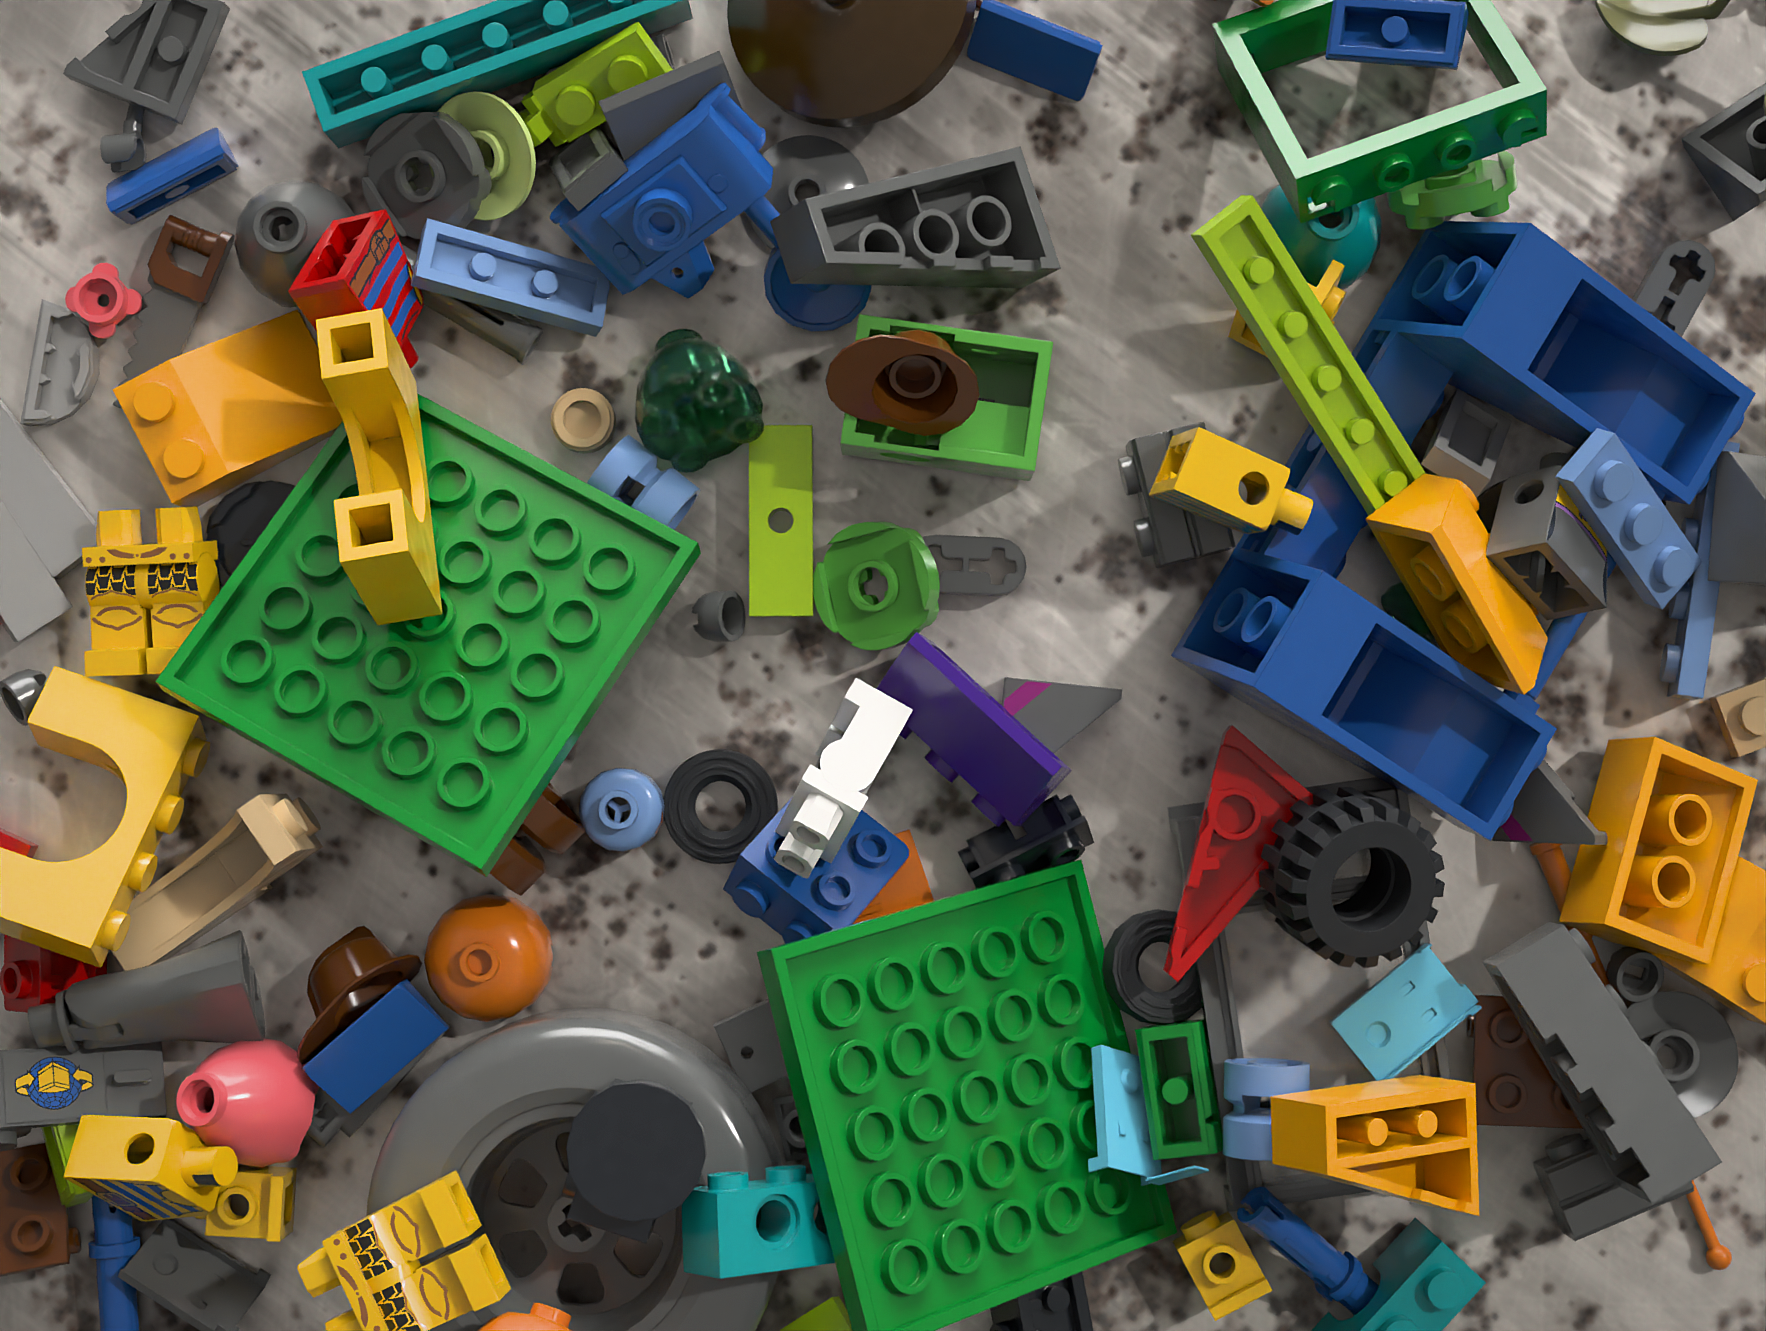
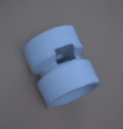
(666, 492)
(1245, 1083)

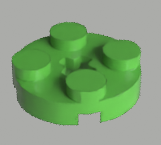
(1476, 188)
(911, 580)

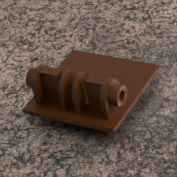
(1509, 1073)
(31, 1214)

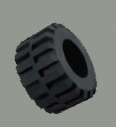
(1389, 903)

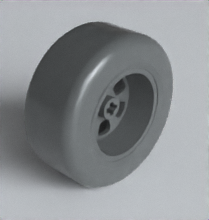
(513, 1100)

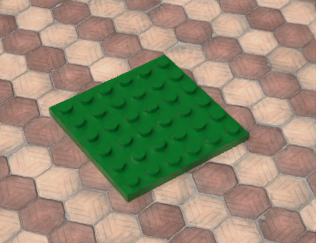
(450, 713)
(956, 1099)

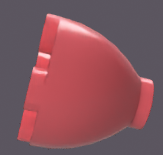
(251, 1101)

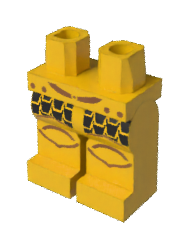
(146, 594)
(382, 1269)

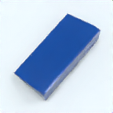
(1398, 32)
(1033, 49)
(170, 177)
(376, 1046)

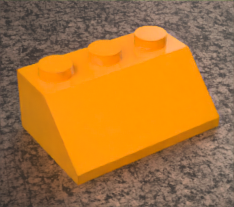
(1463, 597)
(1668, 849)

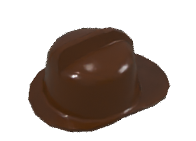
(904, 382)
(348, 983)

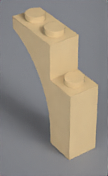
(219, 878)

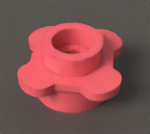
(85, 300)

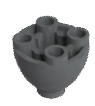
(276, 264)

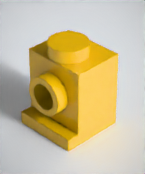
(270, 1200)
(1233, 1288)

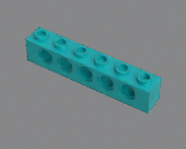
(722, 1229)

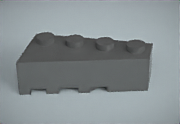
(930, 228)

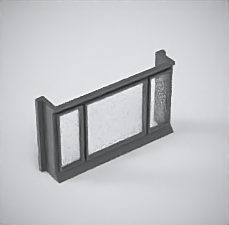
(1276, 1001)

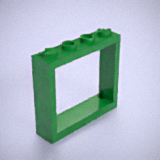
(1393, 158)

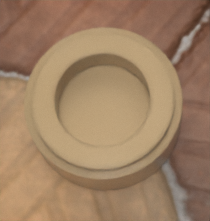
(583, 420)

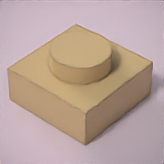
(1742, 717)

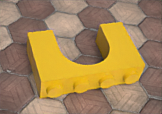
(387, 528)
(153, 750)

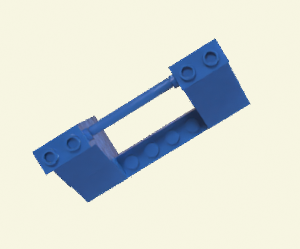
(1553, 347)

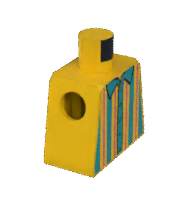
(1204, 477)

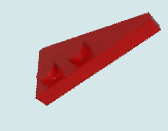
(1237, 820)

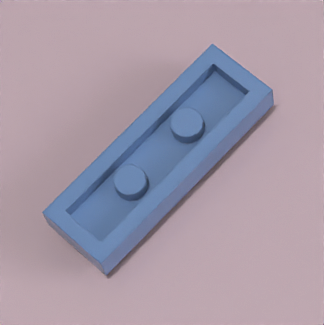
(511, 278)
(1629, 518)

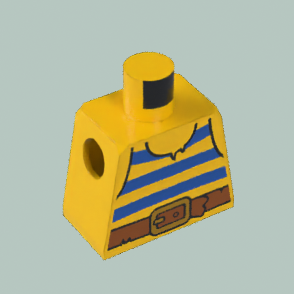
(174, 1171)

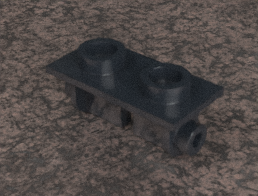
(1054, 837)

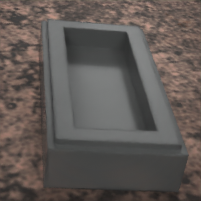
(587, 167)

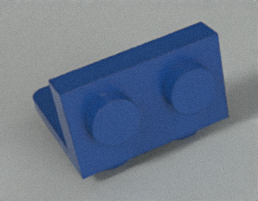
(831, 894)

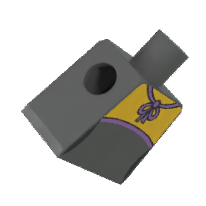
(1548, 544)

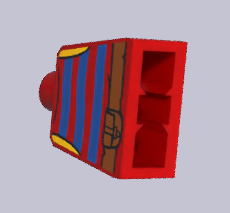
(358, 270)

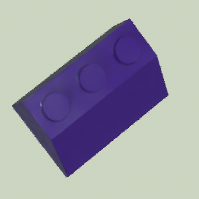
(971, 734)

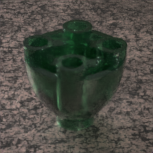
(695, 402)

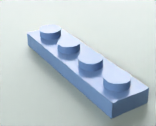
(1694, 605)

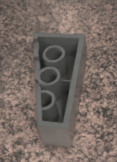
(1601, 1063)

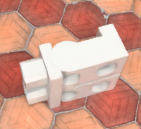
(836, 787)

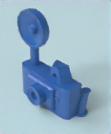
(683, 192)

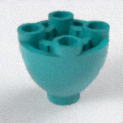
(1315, 246)

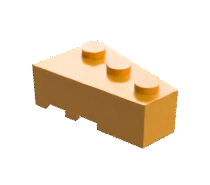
(1385, 1136)

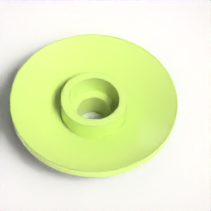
(497, 127)

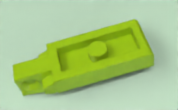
(568, 98)

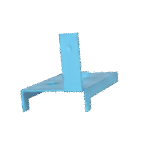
(1404, 1014)
(1123, 1120)

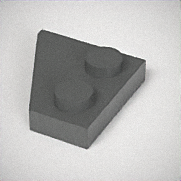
(155, 55)

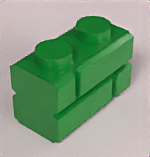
(1179, 1090)

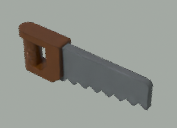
(175, 294)

